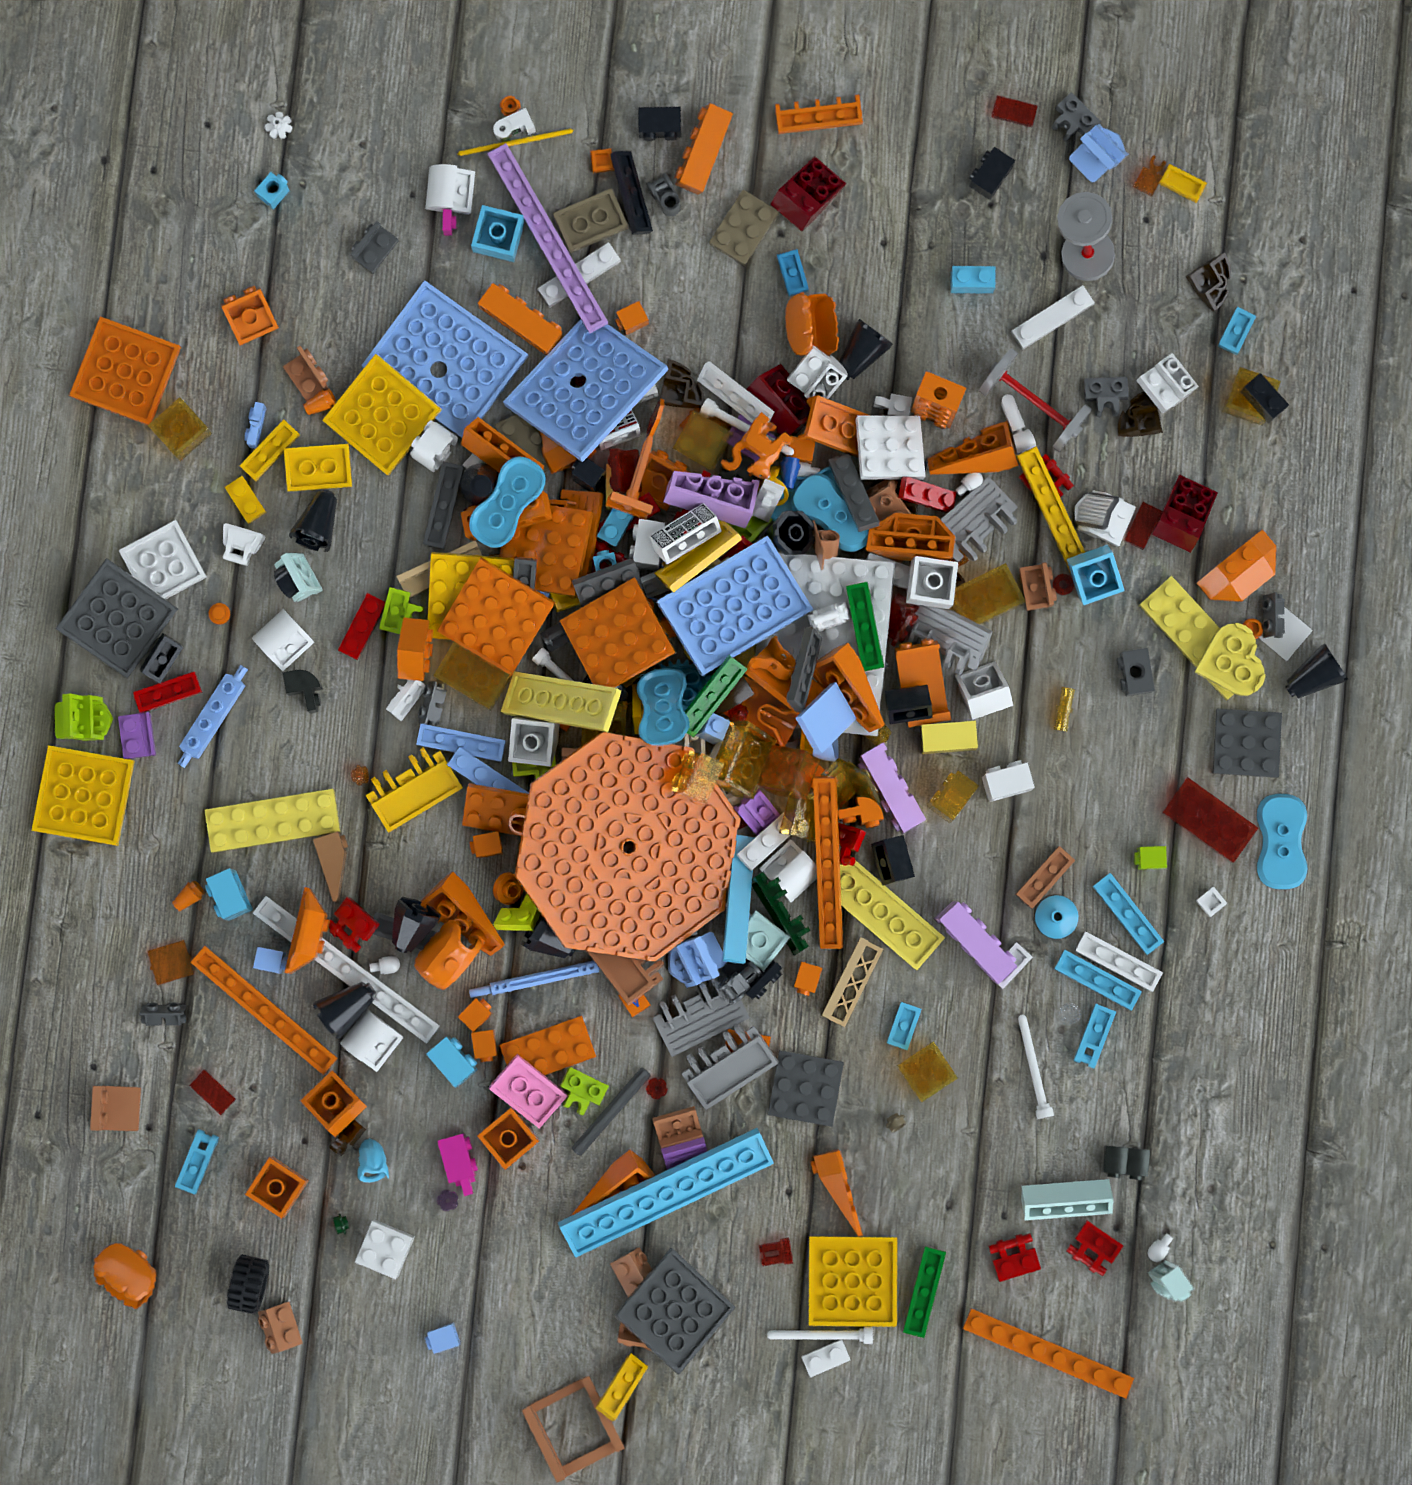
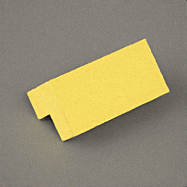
(949, 737)

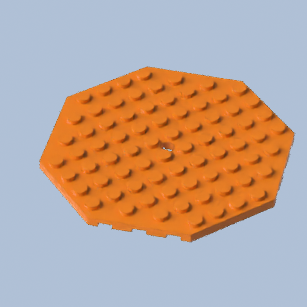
(576, 860)

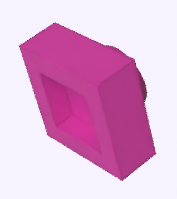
(449, 222)

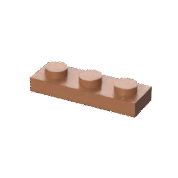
(1045, 877)

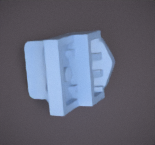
(1098, 152)
(696, 960)

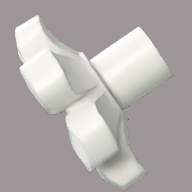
(278, 125)

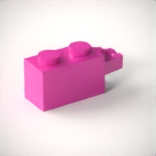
(458, 1162)

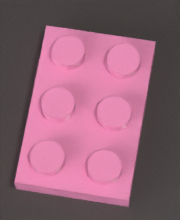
(528, 1091)

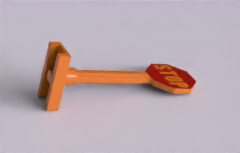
(629, 502)

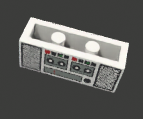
(685, 533)

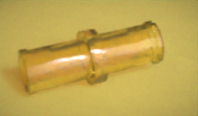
(1064, 709)

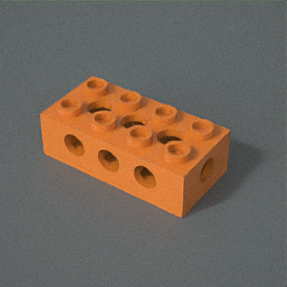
(937, 400)

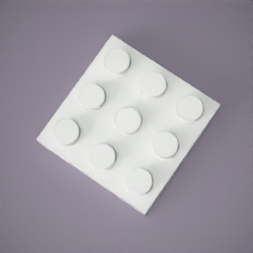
(890, 447)
(164, 561)

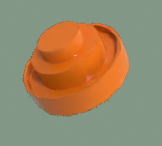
(507, 888)

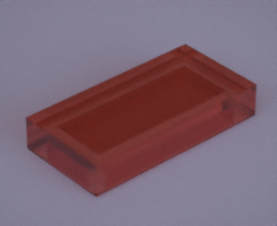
(1014, 111)
(1142, 525)
(212, 1092)

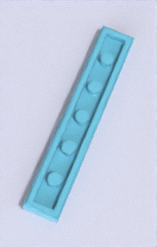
(738, 907)

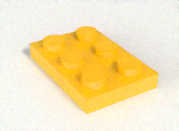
(318, 467)

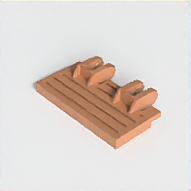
(628, 974)

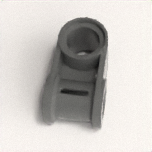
(662, 192)

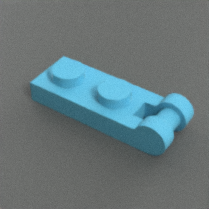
(1095, 1035)
(196, 1162)

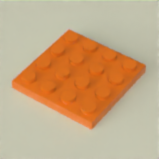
(125, 371)
(557, 546)
(496, 615)
(617, 635)

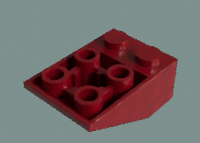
(807, 193)
(1185, 513)

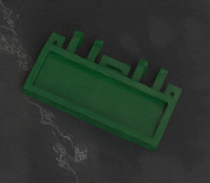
(769, 895)

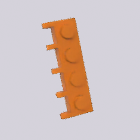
(819, 116)

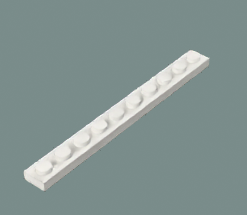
(352, 973)

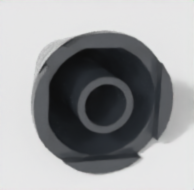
(863, 349)
(478, 483)
(316, 523)
(1316, 674)
(344, 1007)

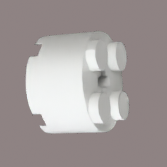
(433, 446)

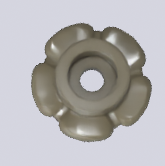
(895, 1122)

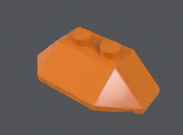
(911, 535)
(1241, 571)
(308, 932)

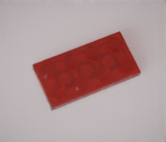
(1210, 820)

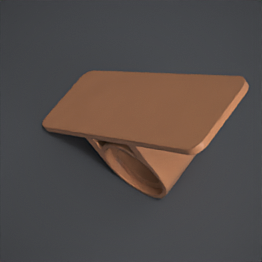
(825, 544)

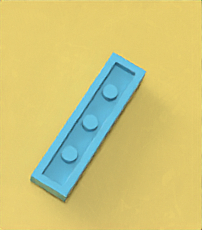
(1128, 914)
(1097, 980)

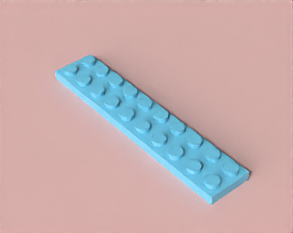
(665, 1192)

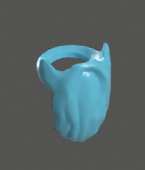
(372, 1161)

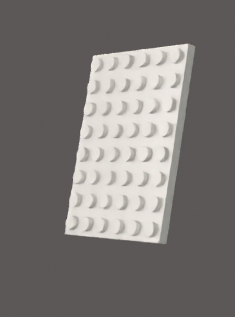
(828, 588)

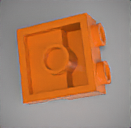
(249, 315)
(658, 474)

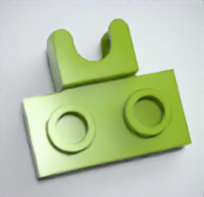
(396, 608)
(582, 1090)

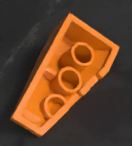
(620, 1176)

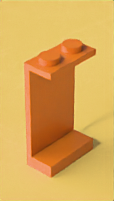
(922, 666)

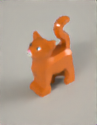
(759, 444)

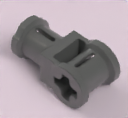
(739, 982)

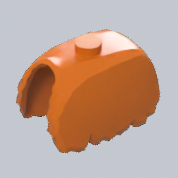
(811, 322)
(445, 956)
(125, 1274)

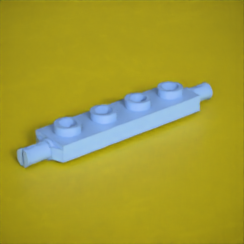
(212, 716)

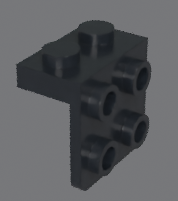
(771, 973)

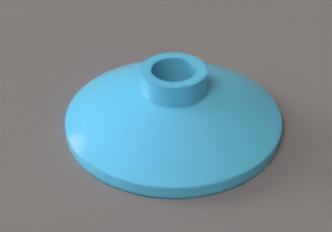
(1045, 917)

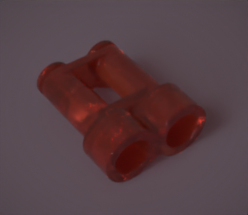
(785, 1254)

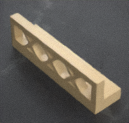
(418, 578)
(845, 977)

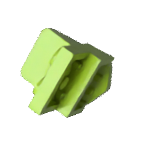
(82, 718)

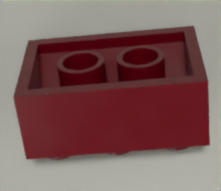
(783, 398)

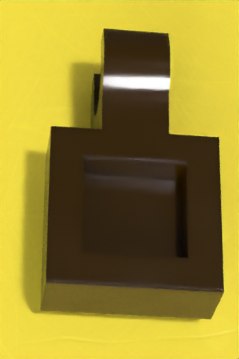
(348, 1135)

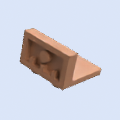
(305, 375)
(885, 499)
(115, 1108)

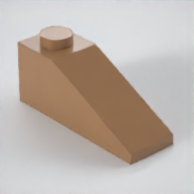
(332, 858)

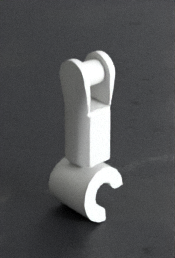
(1022, 439)

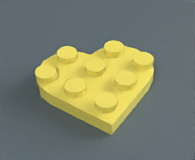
(1232, 661)

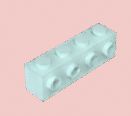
(1071, 1199)
(1170, 1281)

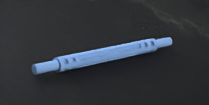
(536, 979)

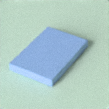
(826, 718)

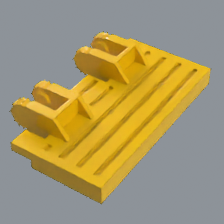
(690, 564)
(415, 792)

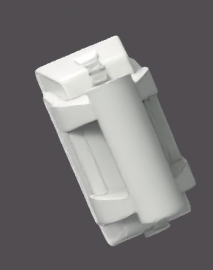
(242, 540)
(829, 616)

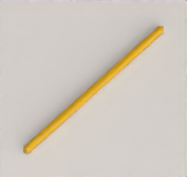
(515, 142)

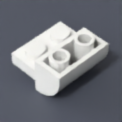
(450, 189)
(817, 374)
(1167, 383)
(282, 640)
(793, 868)
(371, 1040)

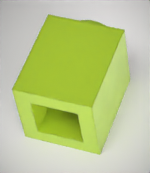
(1151, 858)

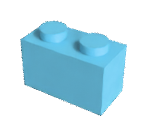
(972, 279)

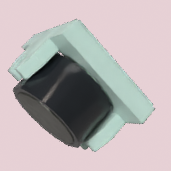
(296, 577)

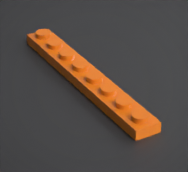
(828, 862)
(264, 1010)
(1048, 1353)

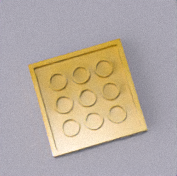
(381, 414)
(447, 579)
(83, 795)
(852, 1281)

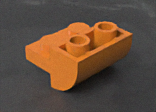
(866, 810)

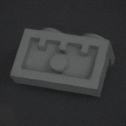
(373, 247)

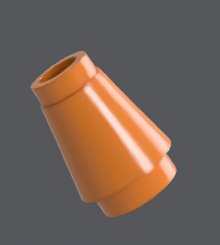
(320, 402)
(189, 895)

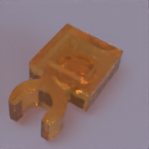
(1149, 178)

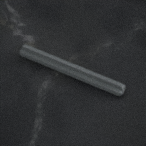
(611, 1111)

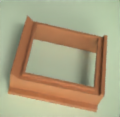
(561, 1472)

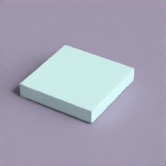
(763, 940)

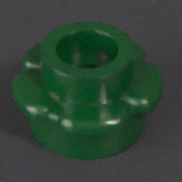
(341, 1224)

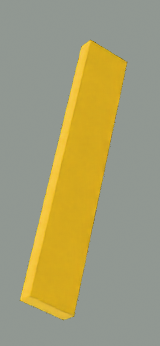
(1050, 504)

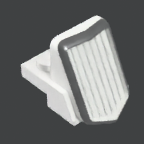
(1103, 516)

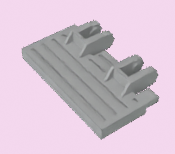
(971, 518)
(954, 634)
(700, 1020)
(730, 1068)

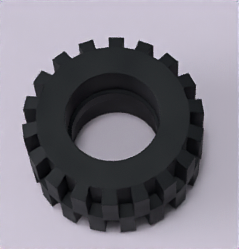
(247, 1284)

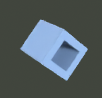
(714, 729)
(270, 960)
(442, 1338)

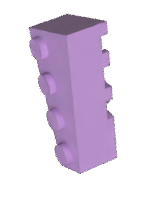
(727, 499)
(892, 789)
(976, 941)

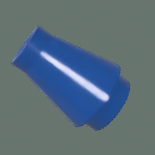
(789, 471)

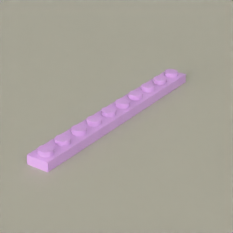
(548, 238)

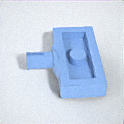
(257, 417)

